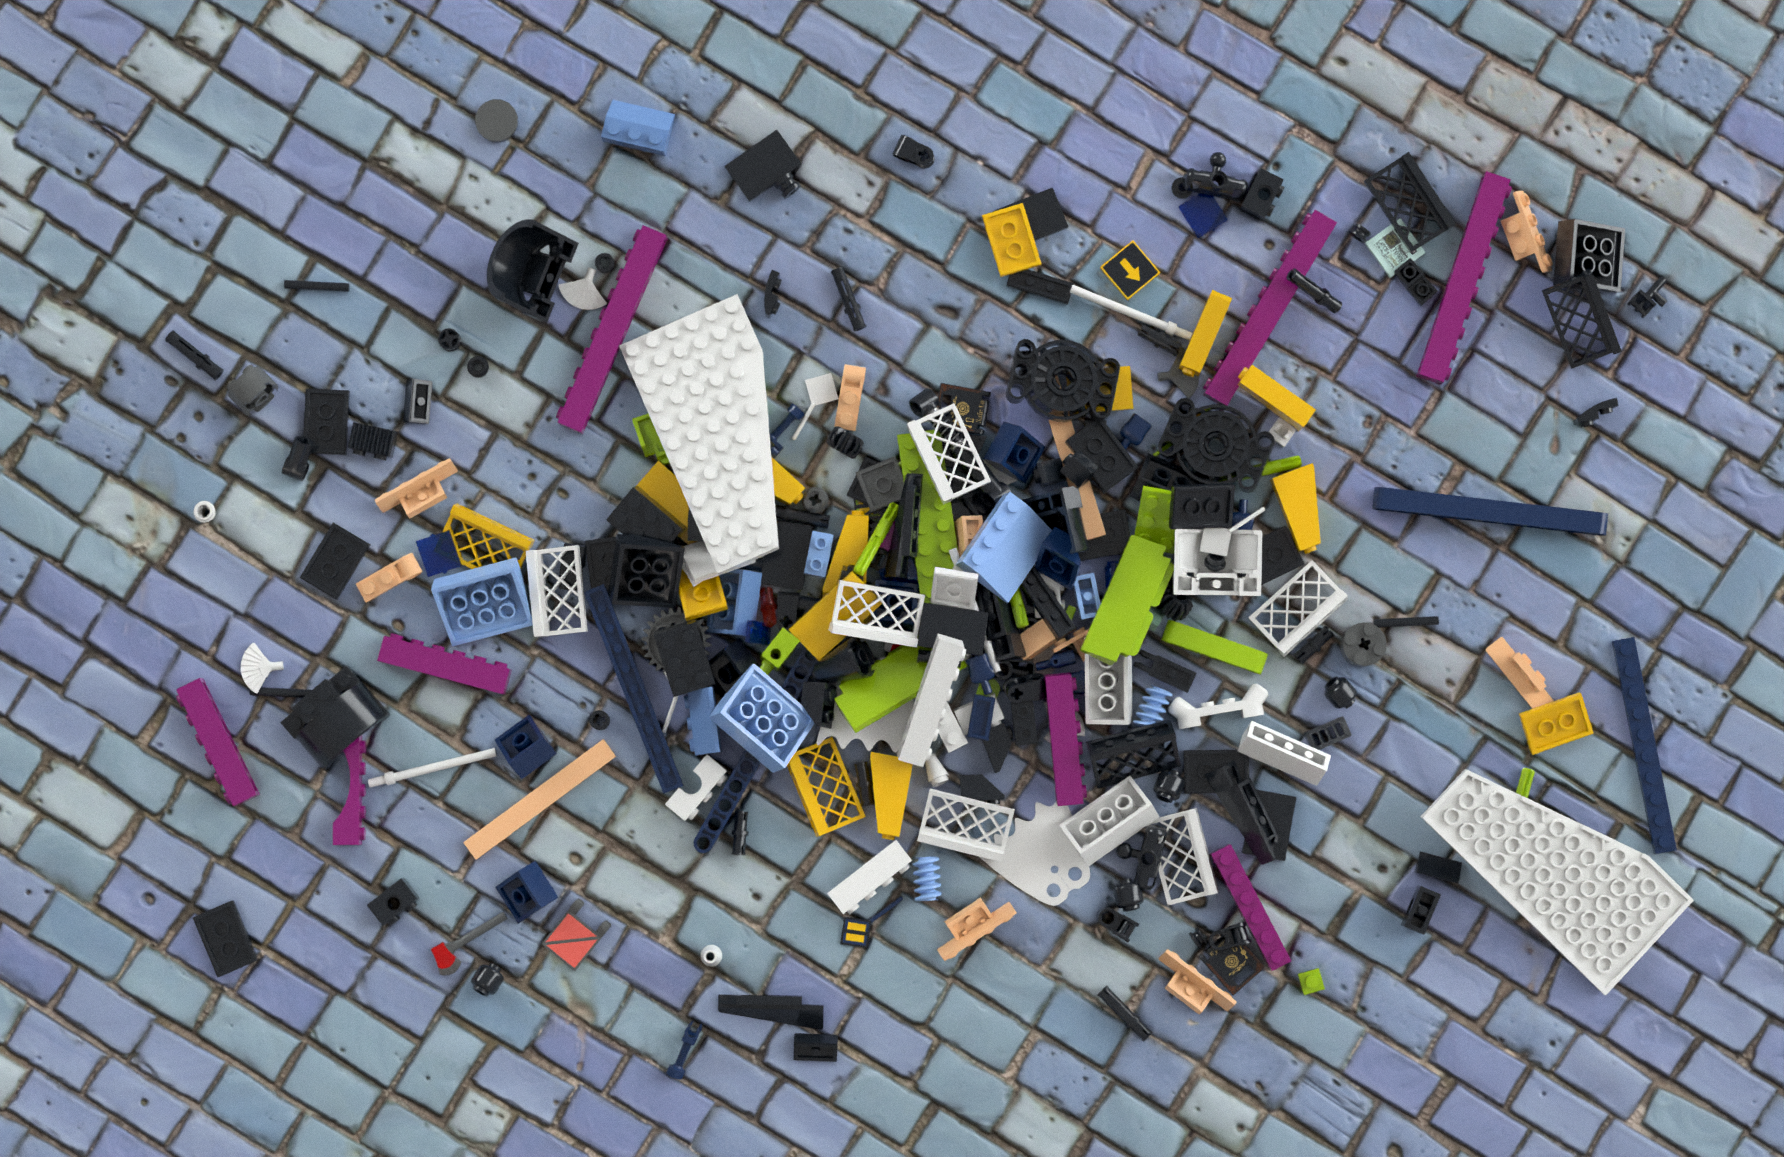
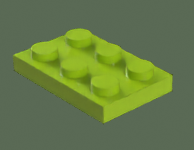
(1154, 518)

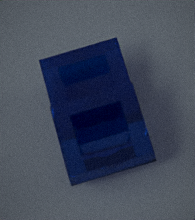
(757, 633)

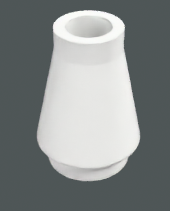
(201, 508)
(936, 772)
(717, 953)

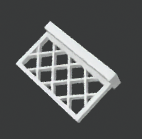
(931, 462)
(538, 591)
(1314, 617)
(879, 632)
(959, 842)
(1201, 857)

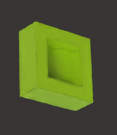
(1311, 981)

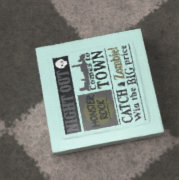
(1391, 250)

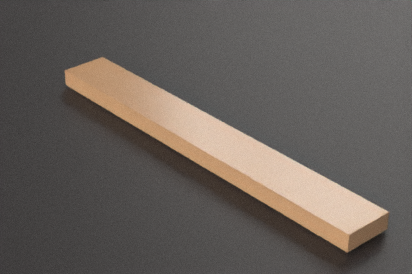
(1090, 513)
(539, 799)

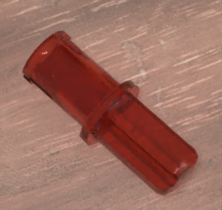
(768, 607)

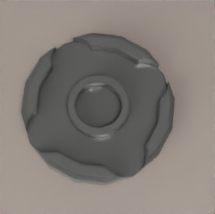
(496, 120)

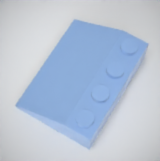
(1005, 546)
(483, 601)
(763, 718)

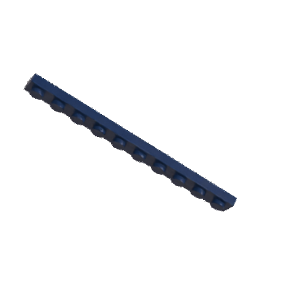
(633, 688)
(1644, 745)

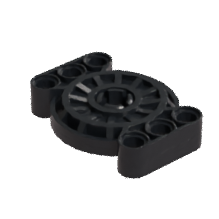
(1077, 365)
(1211, 425)

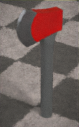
(443, 953)

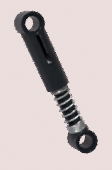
(927, 403)

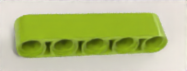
(1214, 647)

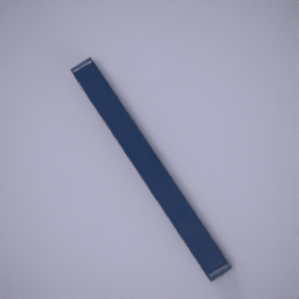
(1490, 511)
(737, 773)

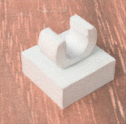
(1282, 432)

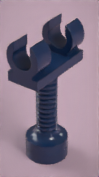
(794, 413)
(689, 1038)

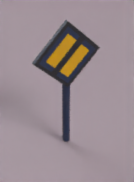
(857, 931)

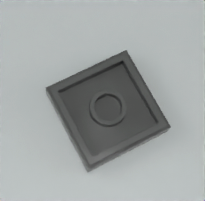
(881, 483)

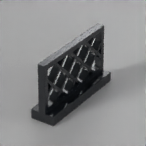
(1427, 197)
(1598, 310)
(1131, 742)

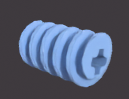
(1152, 707)
(927, 878)

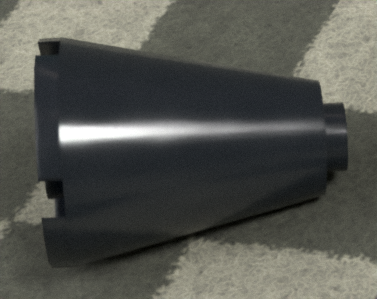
(846, 662)

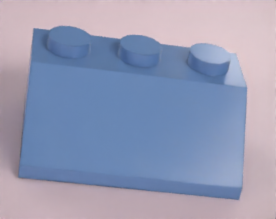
(638, 127)
(742, 598)
(705, 732)

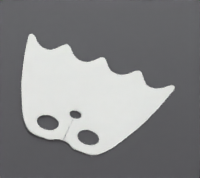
(888, 728)
(1037, 848)

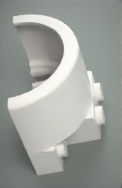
(1243, 556)

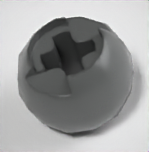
(819, 507)

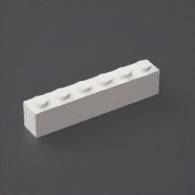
(930, 700)

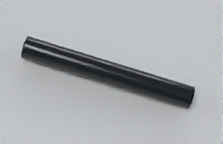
(313, 285)
(1412, 621)
(281, 692)

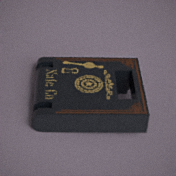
(969, 405)
(1229, 963)

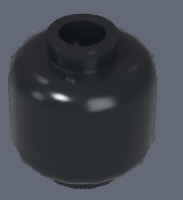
(1340, 692)
(1168, 786)
(1128, 895)
(487, 979)

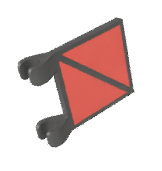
(572, 938)

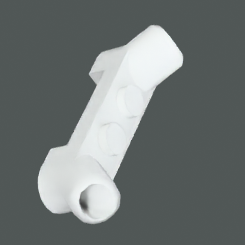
(1190, 716)

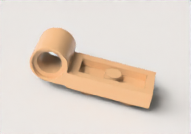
(850, 397)
(389, 577)

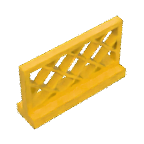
(488, 526)
(807, 795)

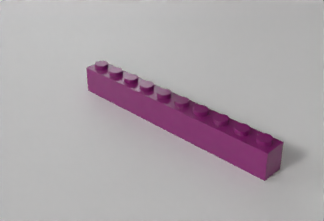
(1463, 278)
(1269, 309)
(612, 329)

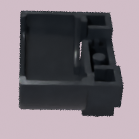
(520, 268)
(1062, 510)
(334, 718)

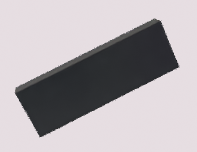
(1041, 285)

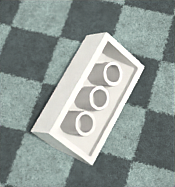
(1108, 691)
(1109, 820)

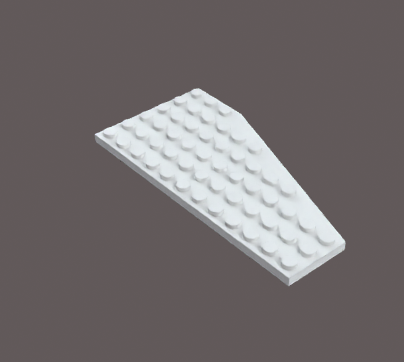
(711, 414)
(1568, 881)

